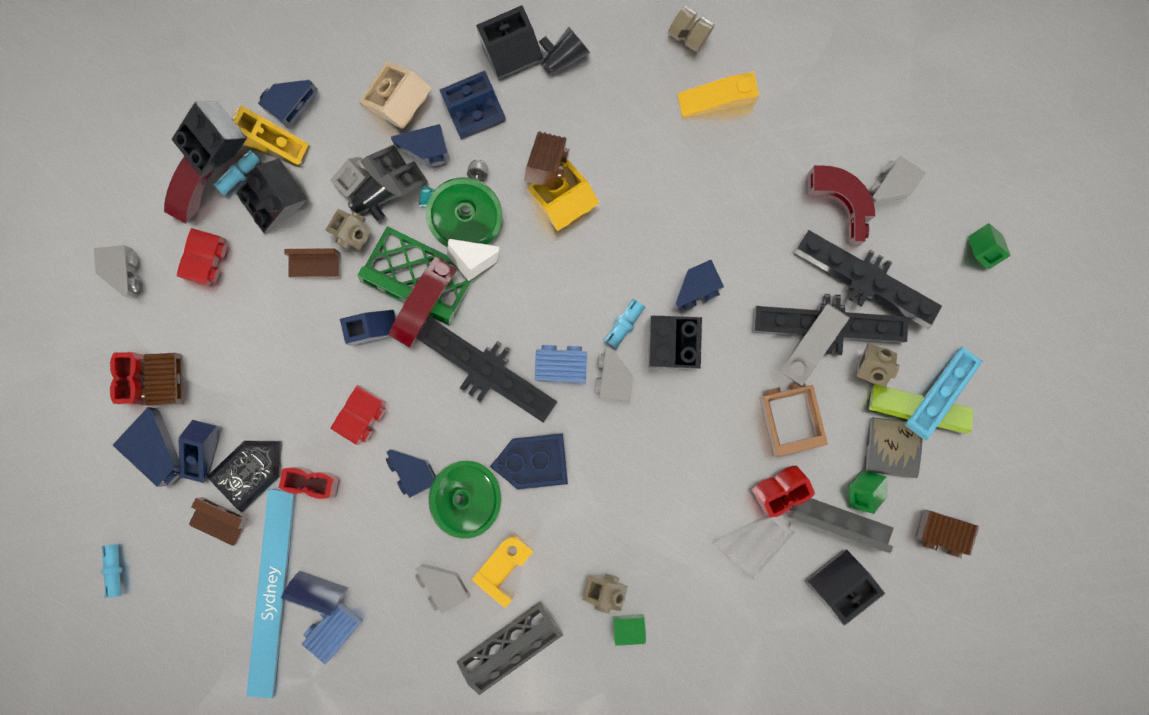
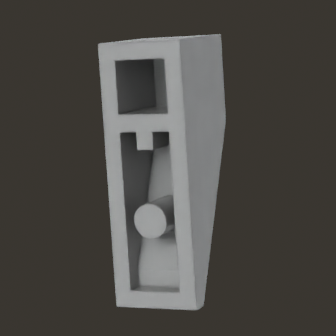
(815, 344)

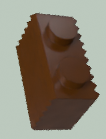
(546, 159)
(162, 379)
(948, 533)

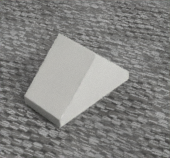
(471, 257)

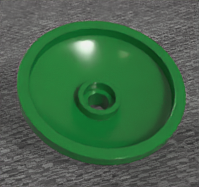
(449, 221)
(478, 499)

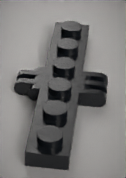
(868, 279)
(858, 326)
(486, 370)

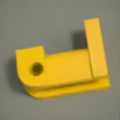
(500, 566)

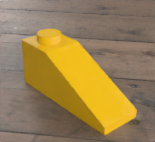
(719, 95)
(269, 137)

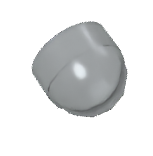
(477, 165)

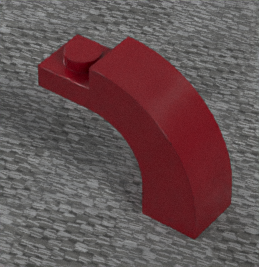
(185, 192)
(851, 192)
(421, 302)

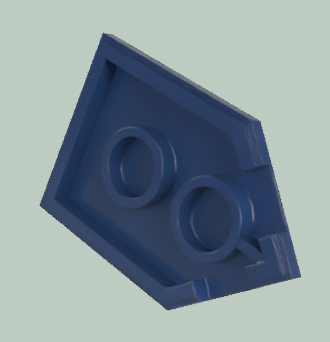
(533, 462)

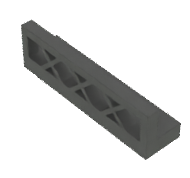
(843, 523)
(511, 653)

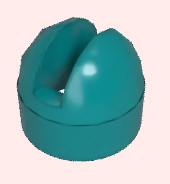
(425, 194)

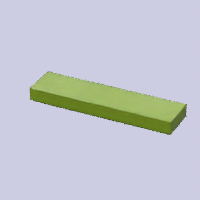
(904, 403)

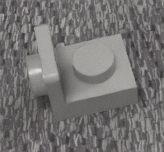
(350, 176)

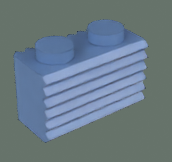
(561, 365)
(330, 633)

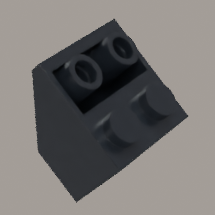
(510, 41)
(208, 137)
(271, 194)
(674, 342)
(845, 587)

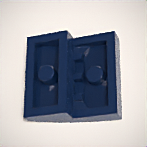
(472, 104)
(314, 593)

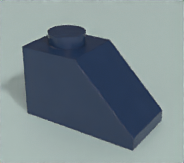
(287, 99)
(424, 144)
(197, 450)

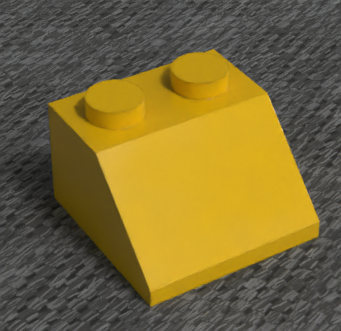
(567, 199)

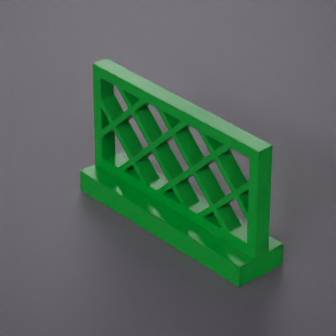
(401, 290)

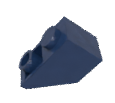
(698, 283)
(367, 326)
(414, 472)

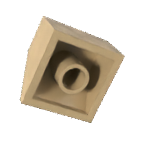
(395, 94)

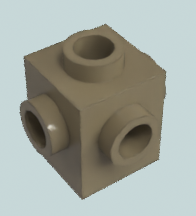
(349, 229)
(877, 365)
(605, 593)

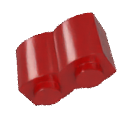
(201, 257)
(127, 378)
(358, 415)
(302, 480)
(783, 491)

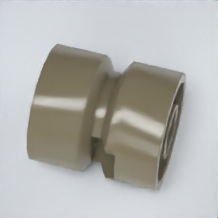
(690, 28)

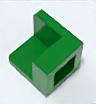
(989, 246)
(868, 491)
(629, 629)

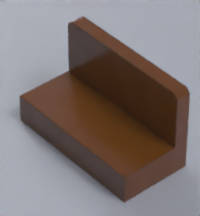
(314, 263)
(217, 521)

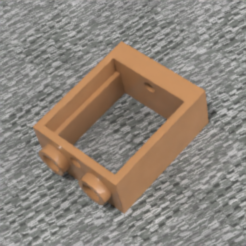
(800, 445)

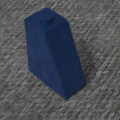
(150, 448)

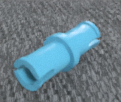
(237, 172)
(624, 323)
(111, 570)

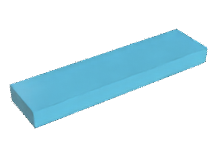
(943, 393)

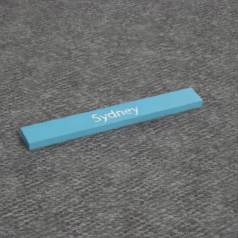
(270, 589)

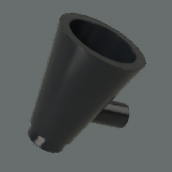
(563, 53)
(369, 198)

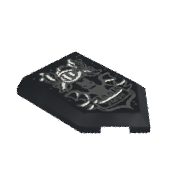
(247, 472)

